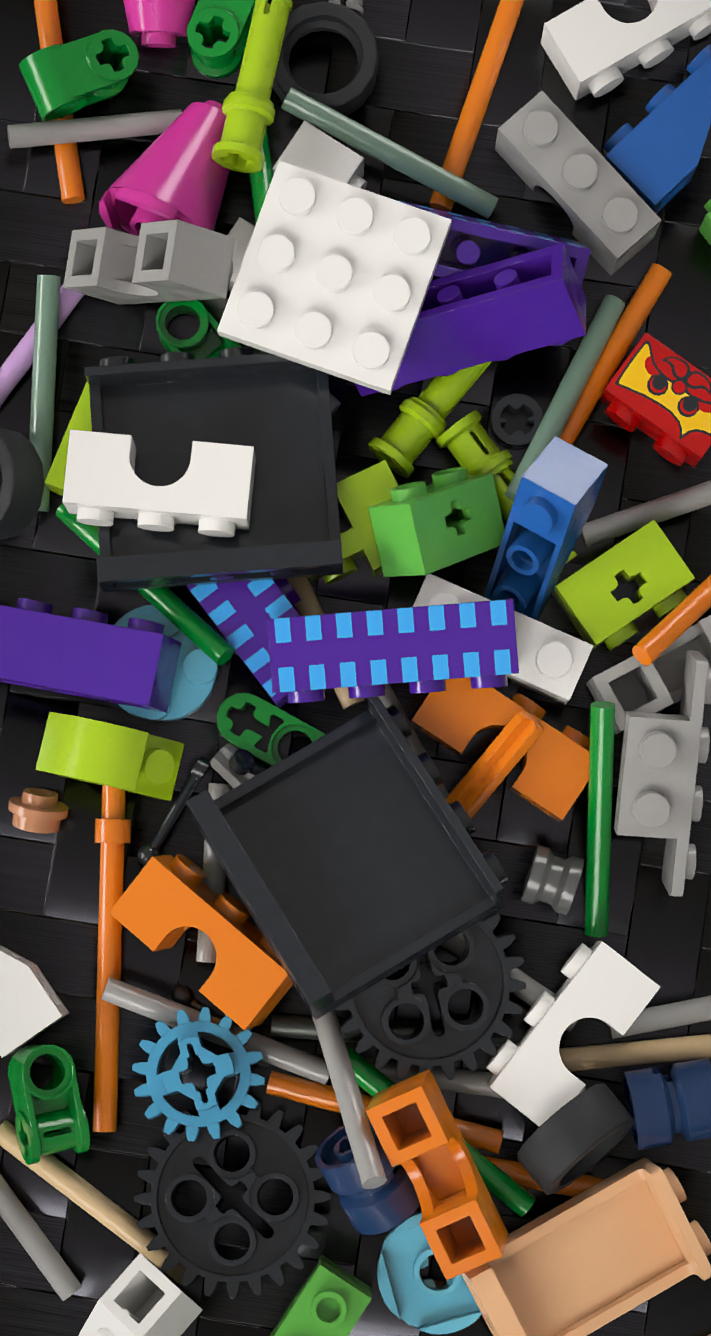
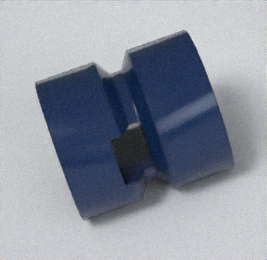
(669, 1103)
(367, 1209)

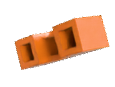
(552, 768)
(171, 899)
(453, 1198)

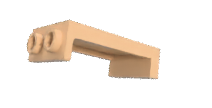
(592, 1257)

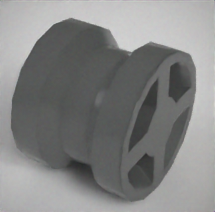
(552, 879)

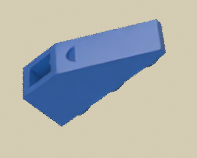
(667, 144)
(544, 525)

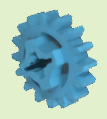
(172, 1083)

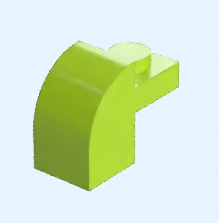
(354, 498)
(110, 755)

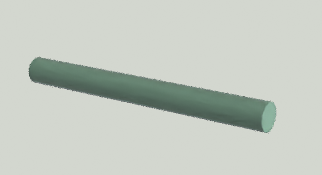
(389, 153)
(44, 373)
(571, 384)

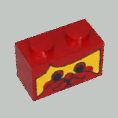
(664, 400)

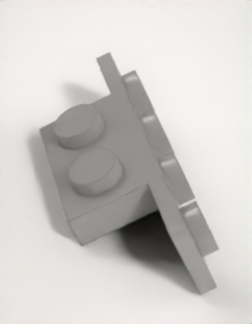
(660, 772)

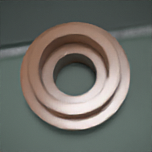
(37, 811)

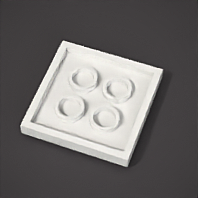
(334, 277)

